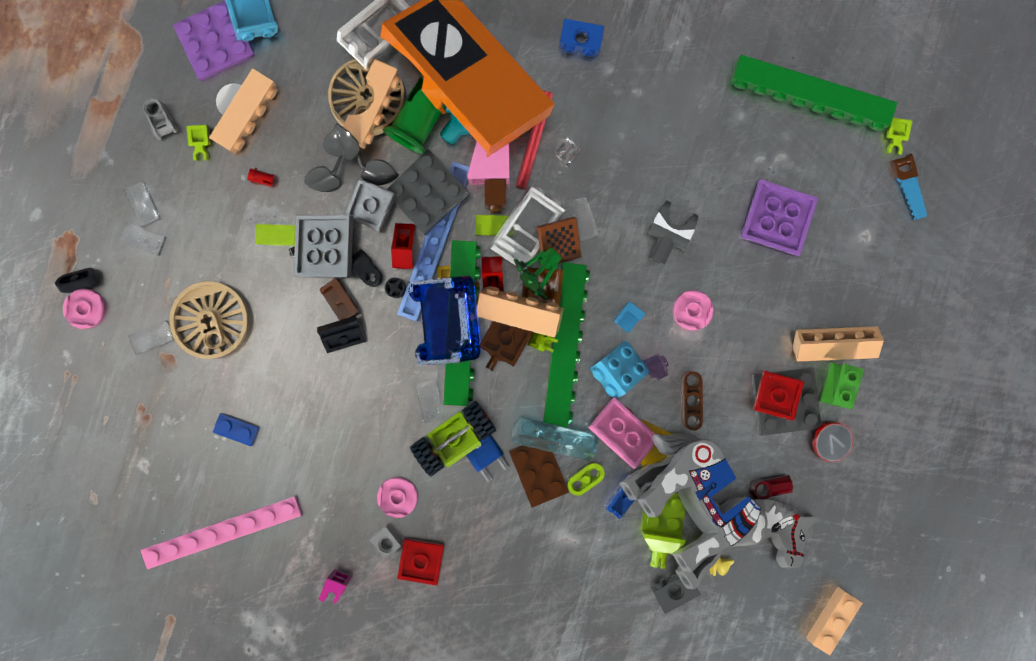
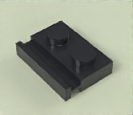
(341, 334)

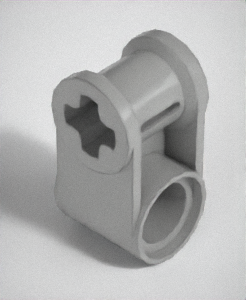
(161, 121)

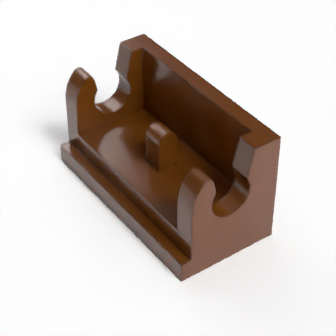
(339, 299)

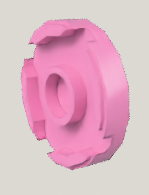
(84, 308)
(693, 310)
(397, 497)

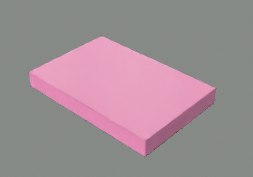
(623, 433)

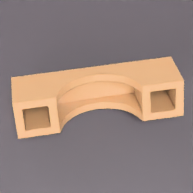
(382, 80)

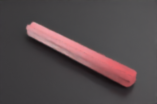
(530, 152)

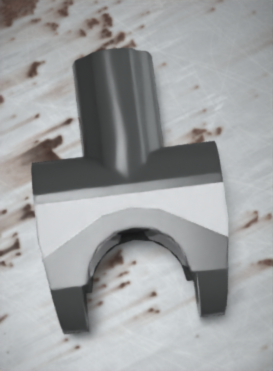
(669, 234)

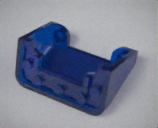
(447, 320)

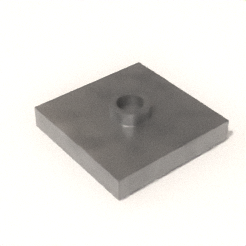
(371, 205)

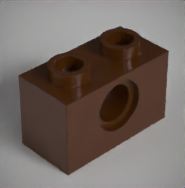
(495, 195)

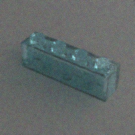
(554, 438)

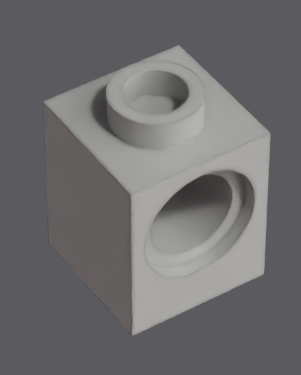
(386, 532)

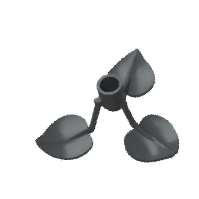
(344, 144)

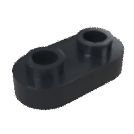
(76, 280)

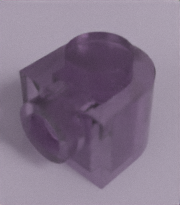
(657, 366)

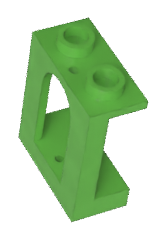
(839, 383)

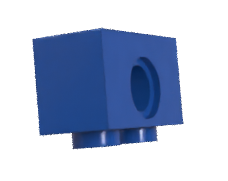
(592, 33)

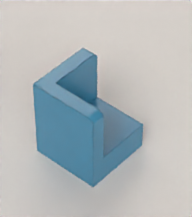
(628, 317)

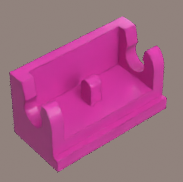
(336, 583)

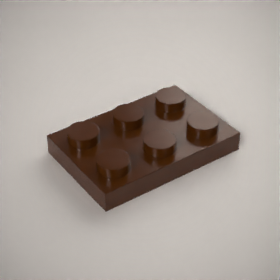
(538, 474)

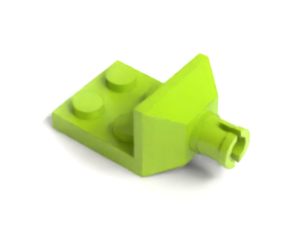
(665, 531)

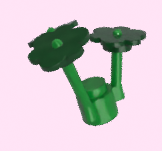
(548, 261)

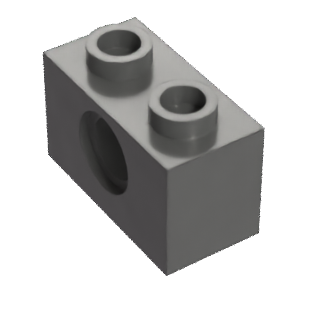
(670, 601)

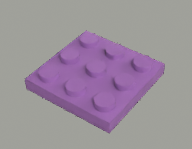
(211, 41)
(779, 217)

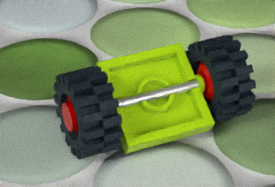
(453, 439)

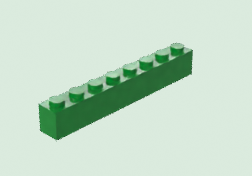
(813, 93)
(565, 353)
(458, 375)

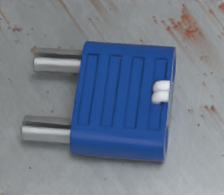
(485, 455)

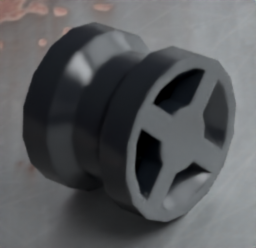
(391, 287)

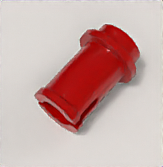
(260, 177)

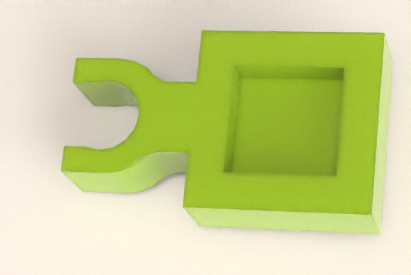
(898, 131)
(199, 137)
(541, 342)

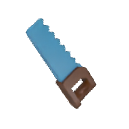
(910, 185)

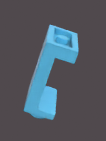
(251, 18)

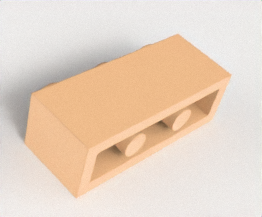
(834, 621)

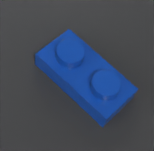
(235, 429)

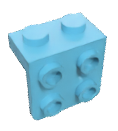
(619, 370)

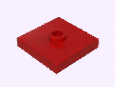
(778, 395)
(420, 561)

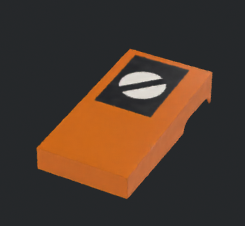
(468, 71)

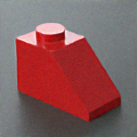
(403, 246)
(492, 272)

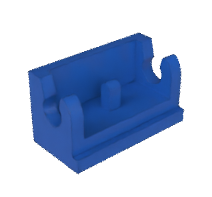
(619, 502)

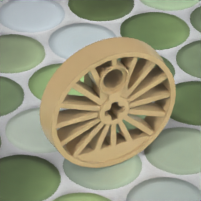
(358, 93)
(201, 291)

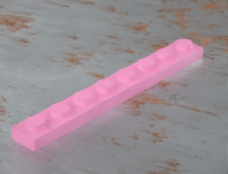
(221, 532)

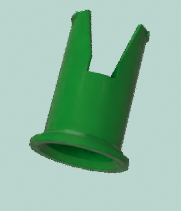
(414, 120)

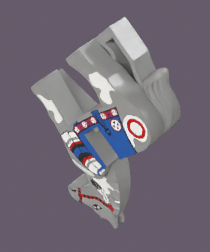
(697, 473)

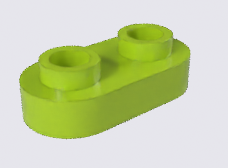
(587, 480)

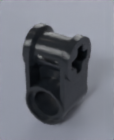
(363, 266)

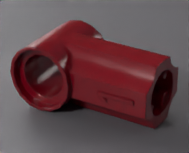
(772, 487)

